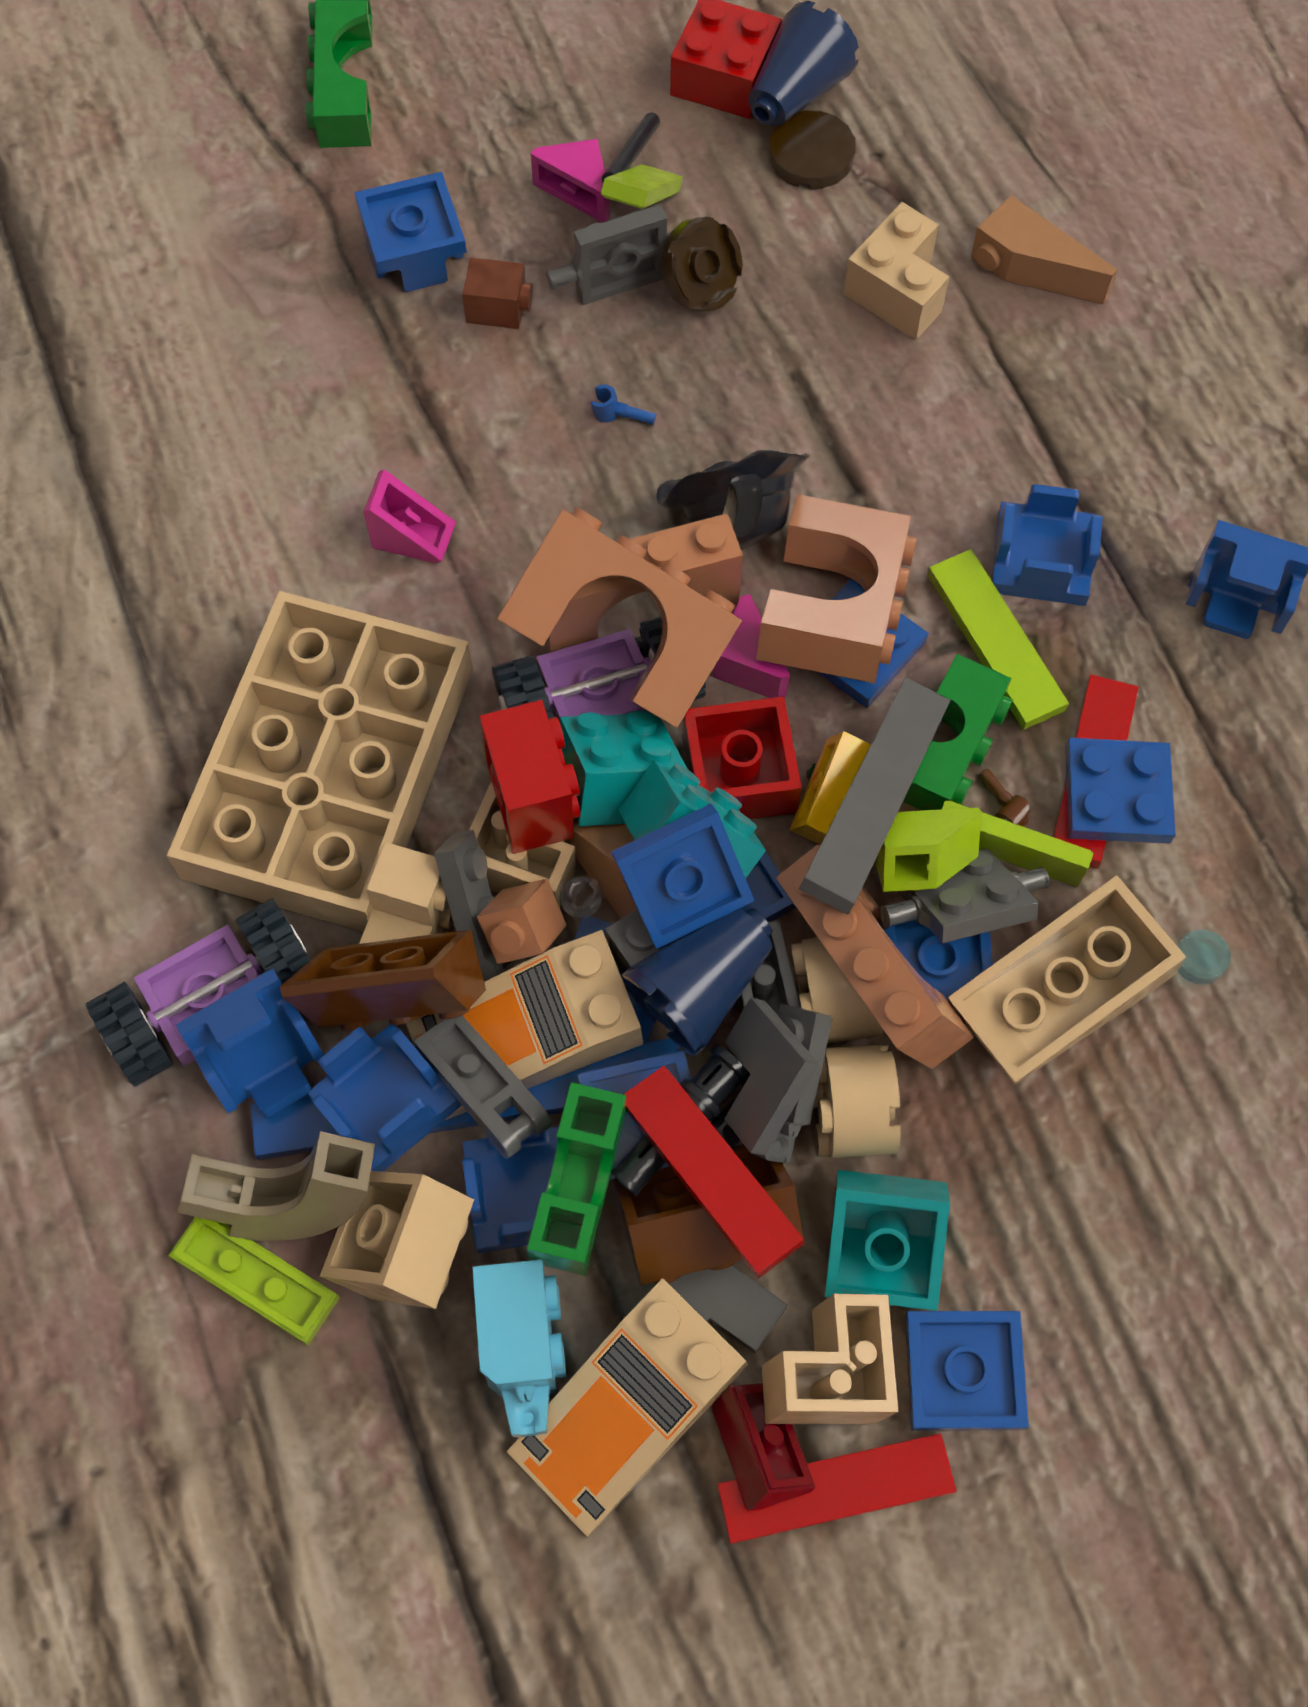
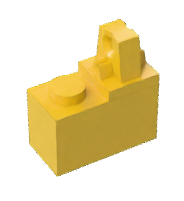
(828, 785)

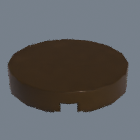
(812, 149)
(702, 264)

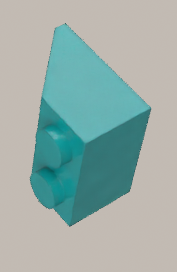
(888, 1238)

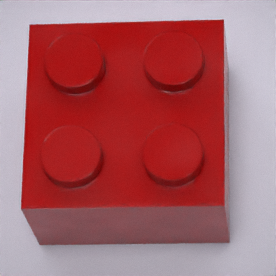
(721, 55)
(746, 753)
(530, 775)

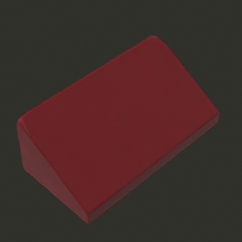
(762, 1455)

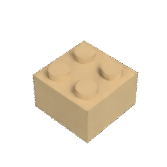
(400, 1240)

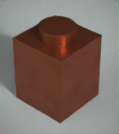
(496, 293)

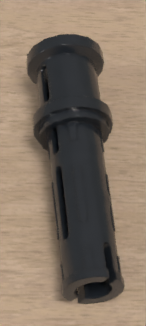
(708, 1091)

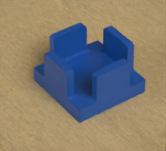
(411, 229)
(1046, 547)
(1245, 575)
(252, 1046)
(381, 1093)
(507, 1189)

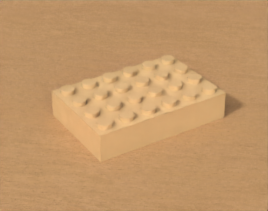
(321, 759)

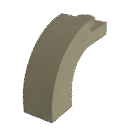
(282, 1201)

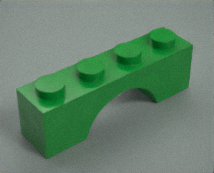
(340, 101)

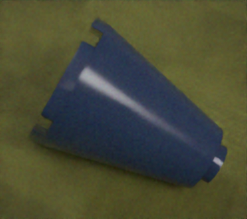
(803, 63)
(700, 976)

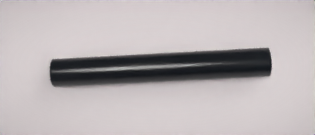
(633, 145)

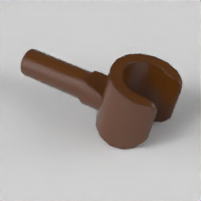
(1014, 808)

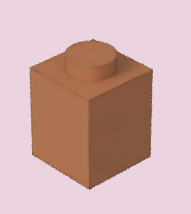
(522, 921)

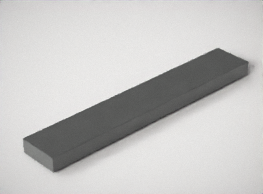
(874, 797)

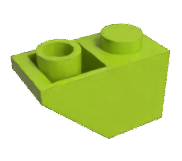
(928, 848)

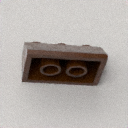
(389, 981)
(675, 1235)

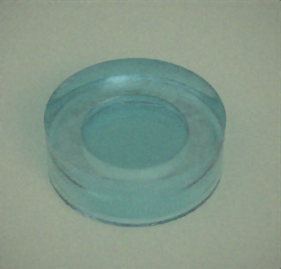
(1205, 957)

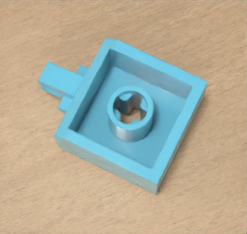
(517, 1340)

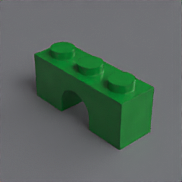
(975, 703)
(578, 1180)

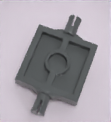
(615, 255)
(972, 901)

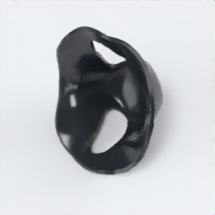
(760, 487)

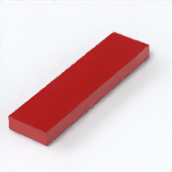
(1103, 715)
(712, 1172)
(847, 1488)

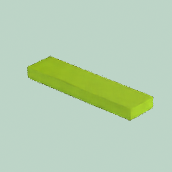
(997, 637)

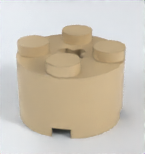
(831, 993)
(857, 1103)

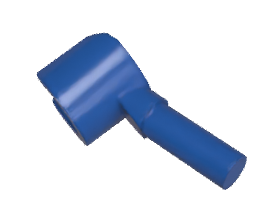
(611, 408)

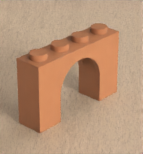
(700, 549)
(692, 625)
(846, 634)
(901, 1001)

